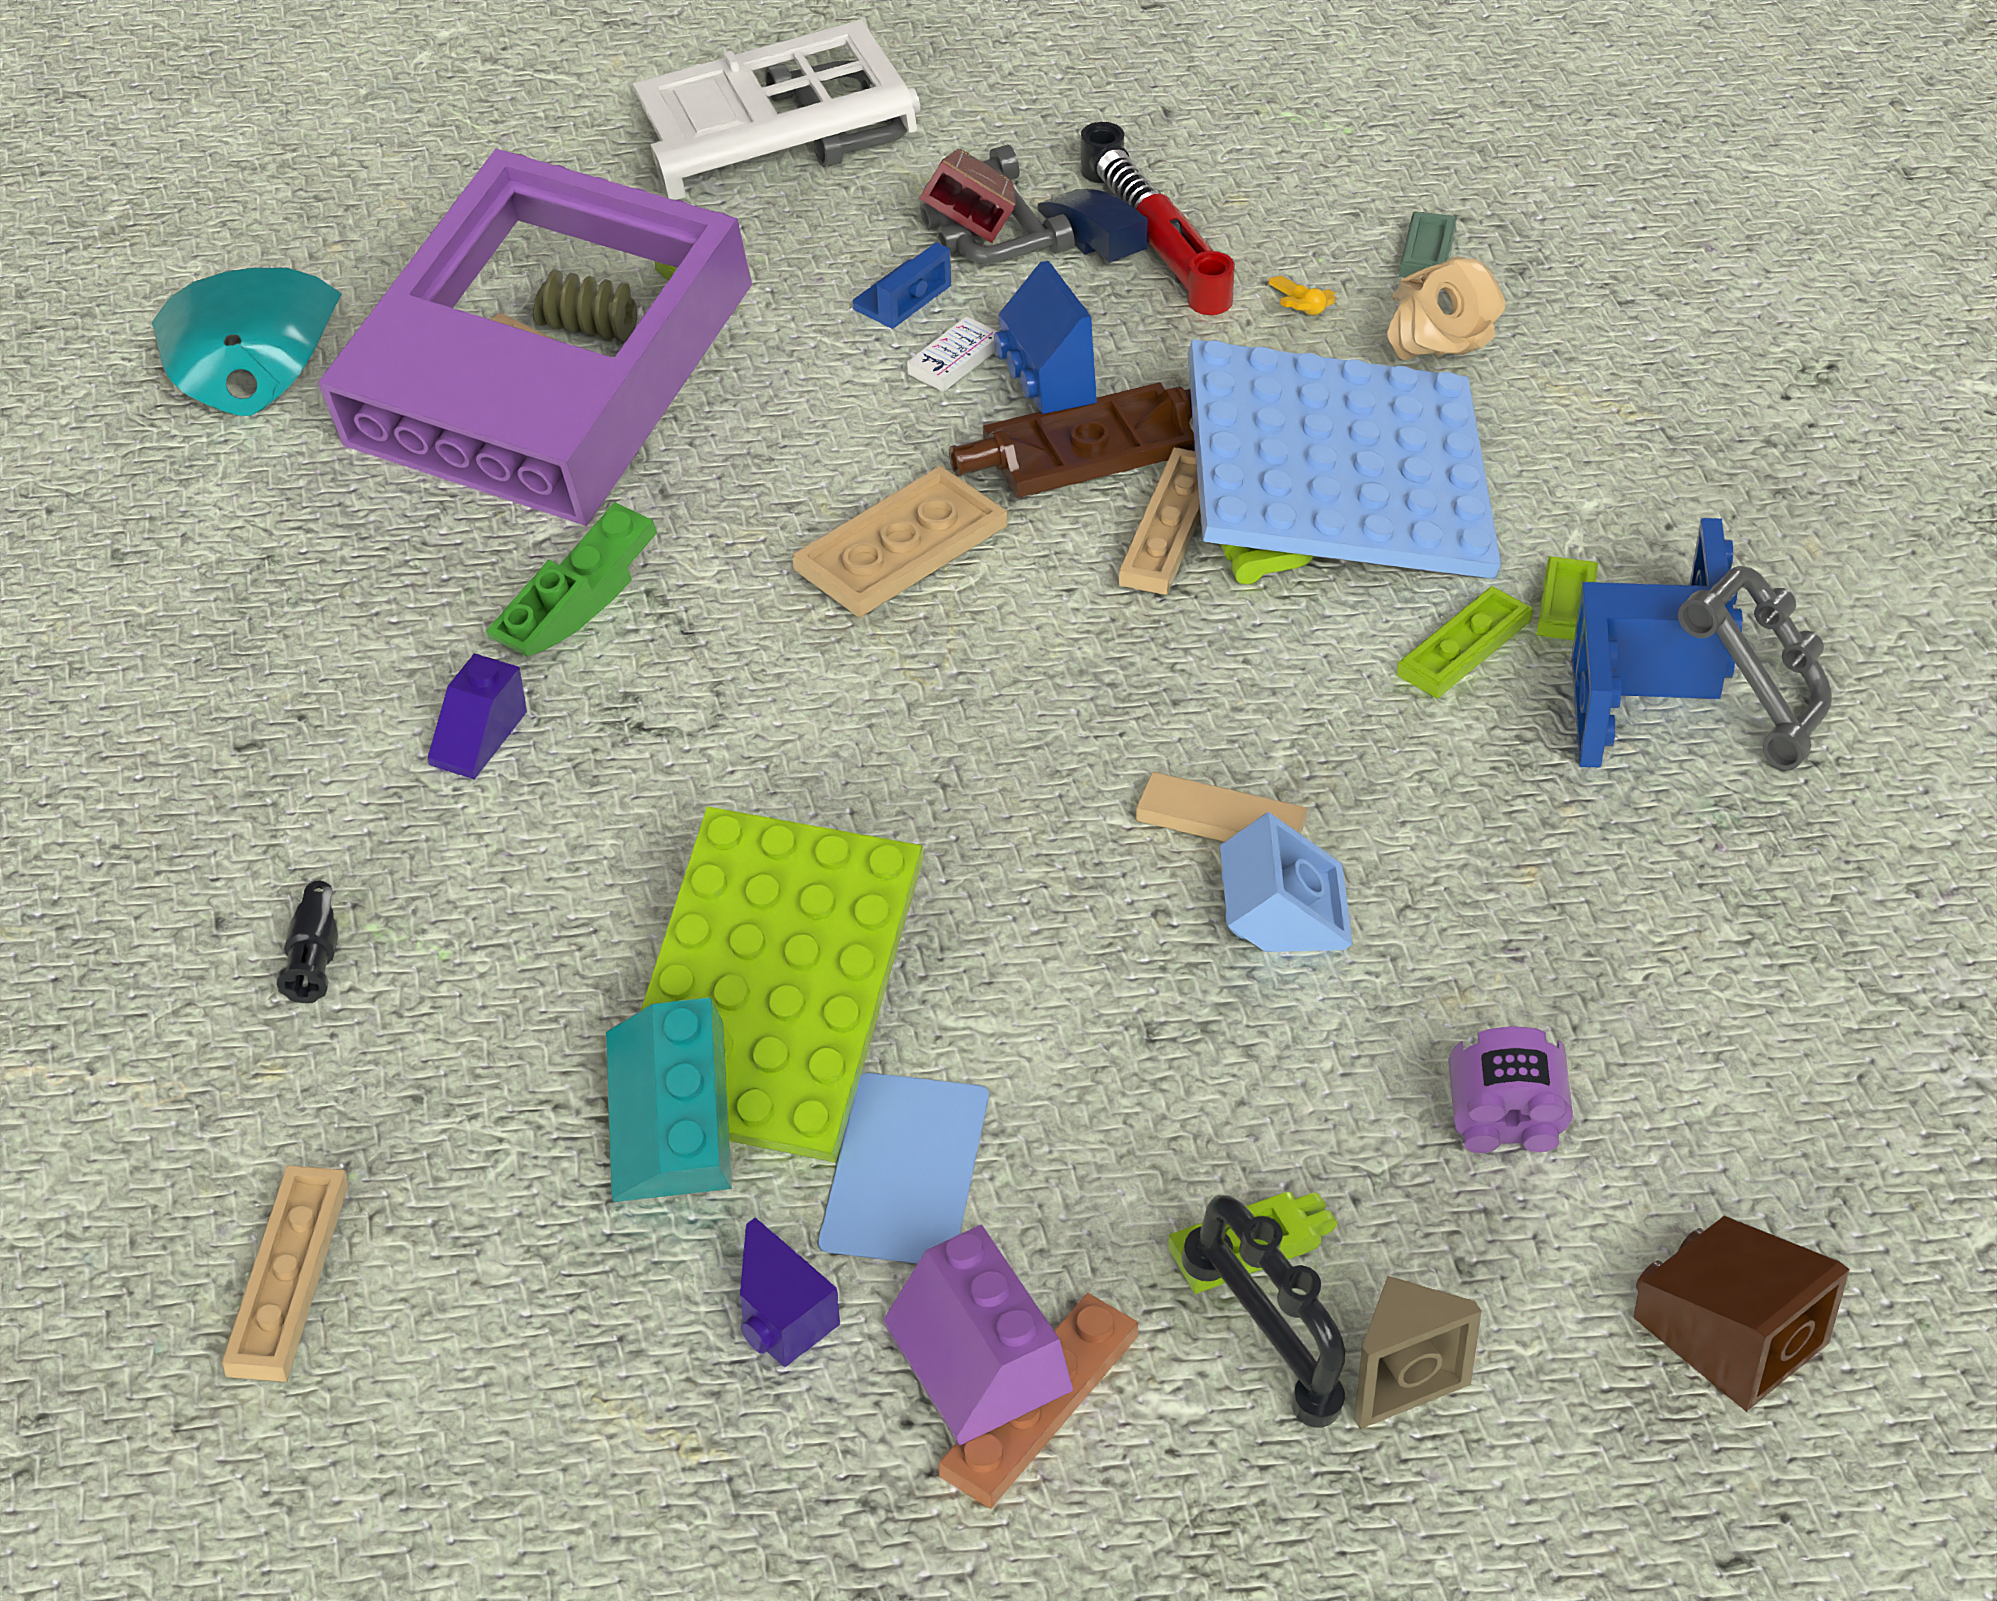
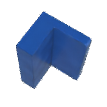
(907, 287)

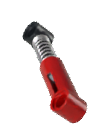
(1202, 271)

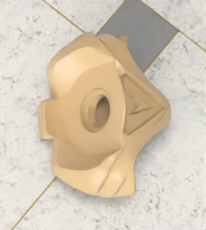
(1425, 329)

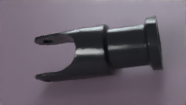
(309, 946)

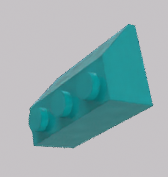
(668, 1102)

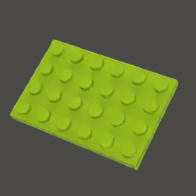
(796, 951)

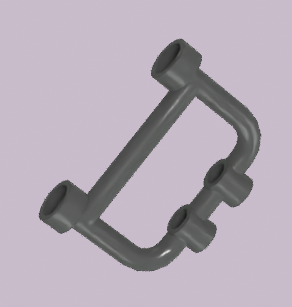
(831, 148)
(1053, 233)
(1706, 613)

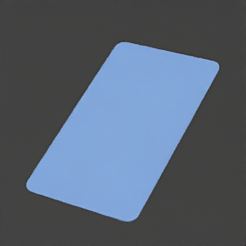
(903, 1167)

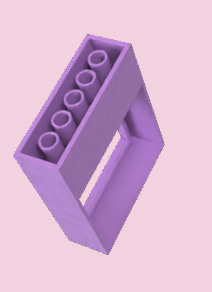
(513, 405)

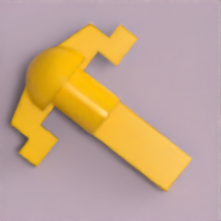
(1300, 297)

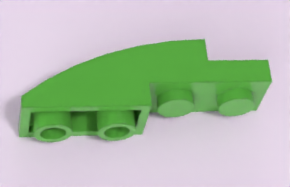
(572, 593)

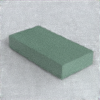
(1427, 241)

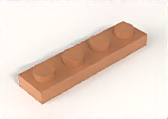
(1091, 1342)

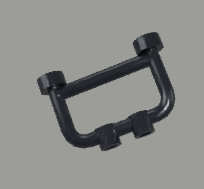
(1210, 1256)

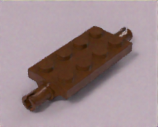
(1084, 441)

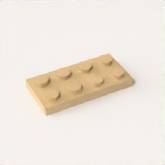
(899, 541)

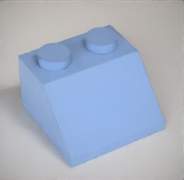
(1283, 890)

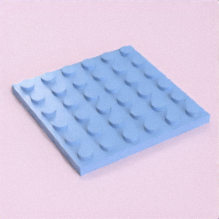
(1340, 459)

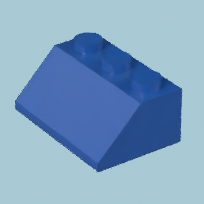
(1048, 342)

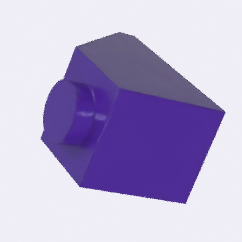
(477, 715)
(783, 1297)

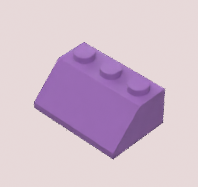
(976, 1337)

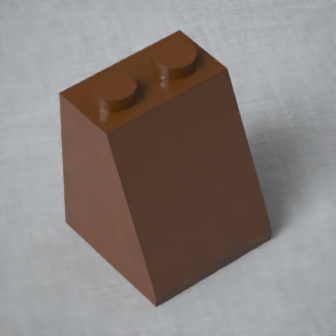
(1742, 1306)

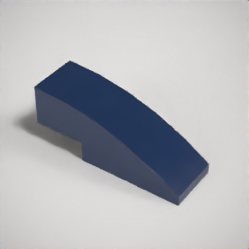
(1100, 222)

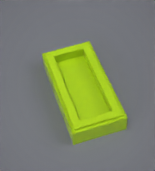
(1562, 595)

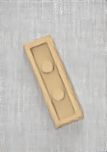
(1208, 808)

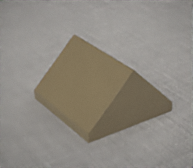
(1414, 1350)

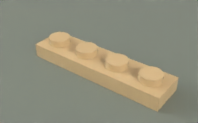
(1165, 527)
(285, 1274)

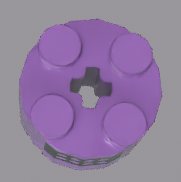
(1510, 1090)

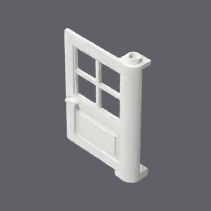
(724, 116)

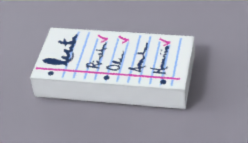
(953, 354)

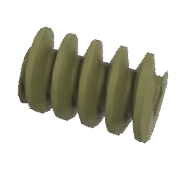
(585, 307)

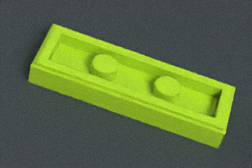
(1464, 642)

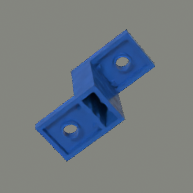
(1636, 647)

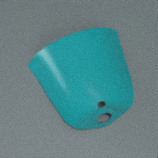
(273, 313)

